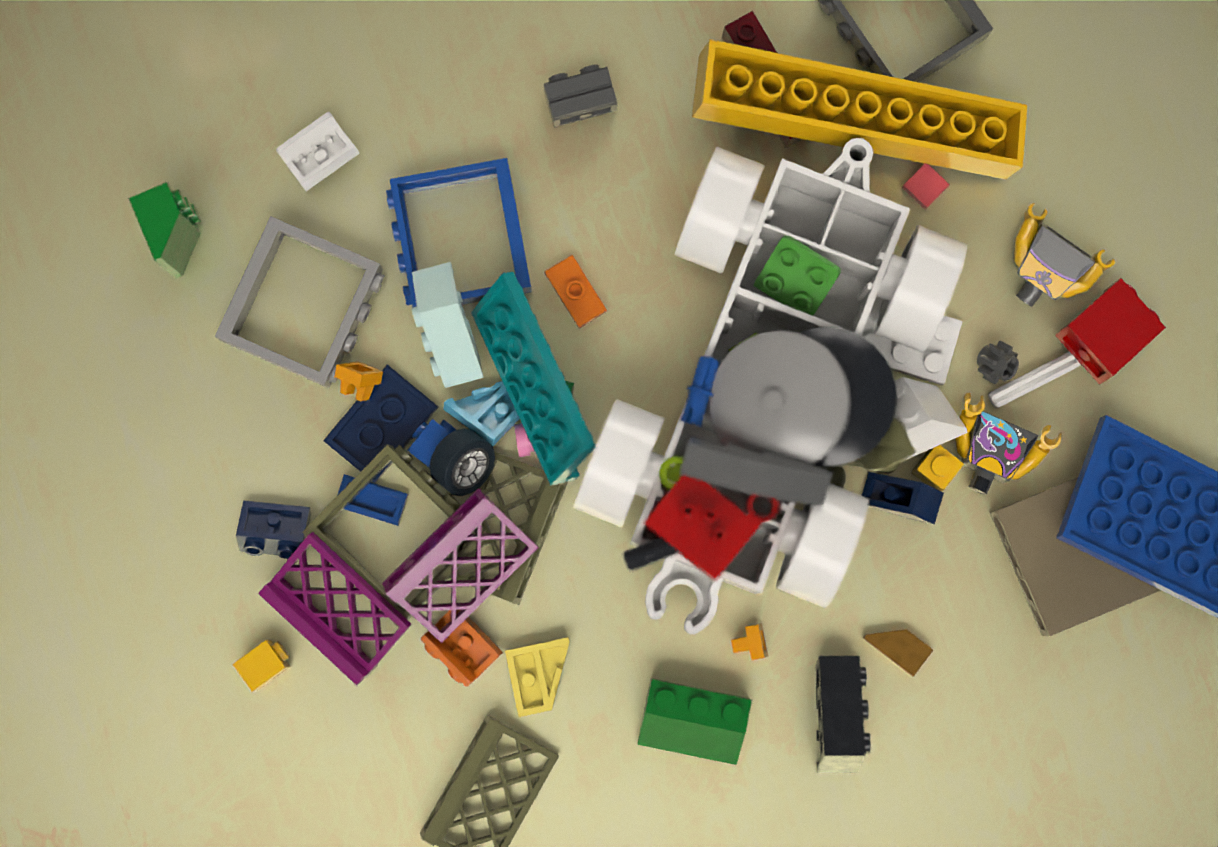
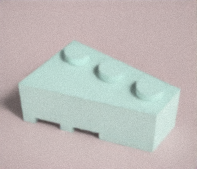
(445, 326)

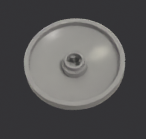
(781, 397)

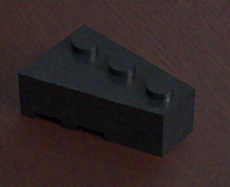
(841, 714)

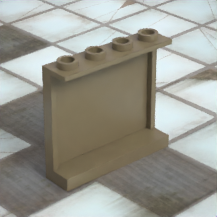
(1056, 578)

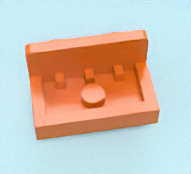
(464, 652)

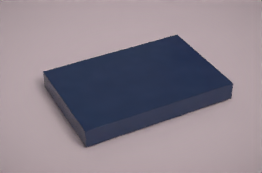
(383, 420)

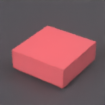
(925, 186)

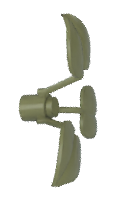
(884, 457)

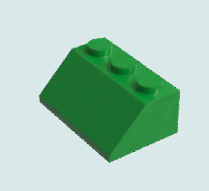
(168, 226)
(694, 721)

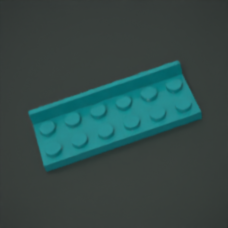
(533, 380)

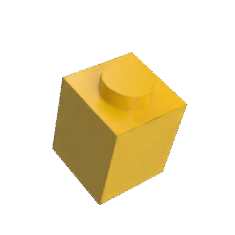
(937, 468)
(262, 664)

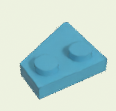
(485, 412)

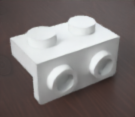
(317, 151)

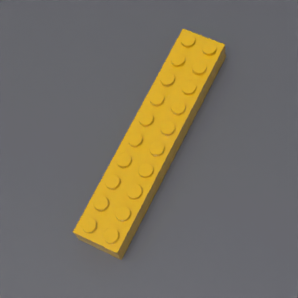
(842, 103)

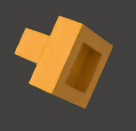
(359, 376)
(752, 642)

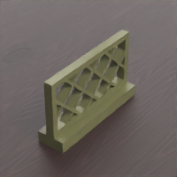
(535, 527)
(468, 773)

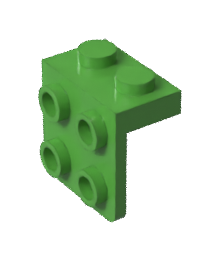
(797, 276)

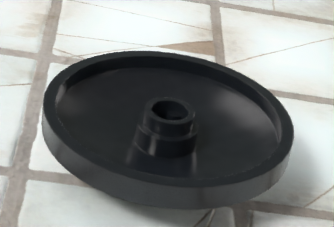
(871, 393)

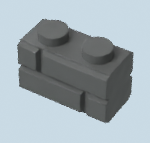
(580, 95)

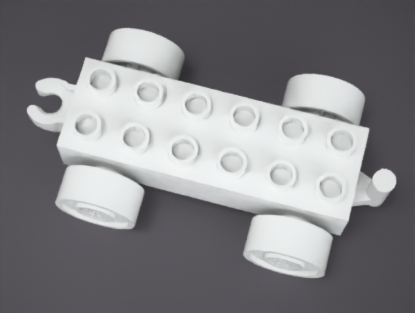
(858, 234)

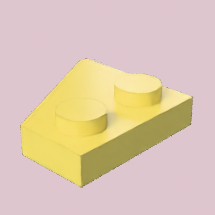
(536, 674)

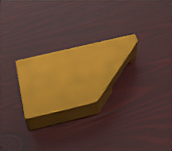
(901, 648)

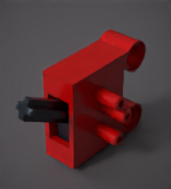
(699, 527)

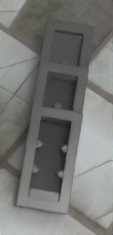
(756, 473)

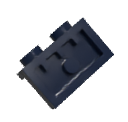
(271, 528)

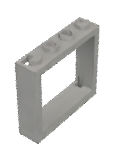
(253, 279)

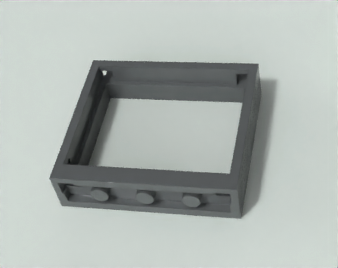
(965, 10)

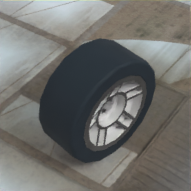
(462, 462)

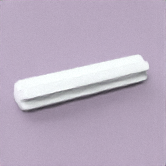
(1033, 380)

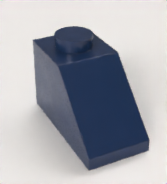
(903, 497)

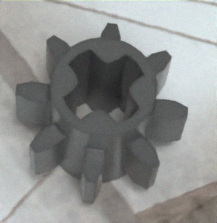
(997, 362)

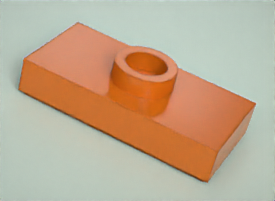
(575, 291)

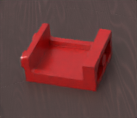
(1111, 331)

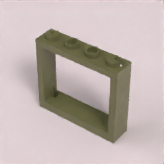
(421, 479)

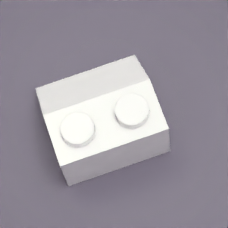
(926, 415)

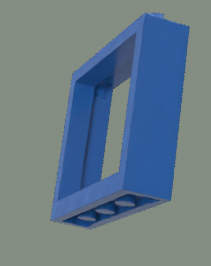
(449, 177)

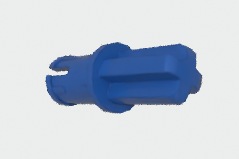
(700, 391)

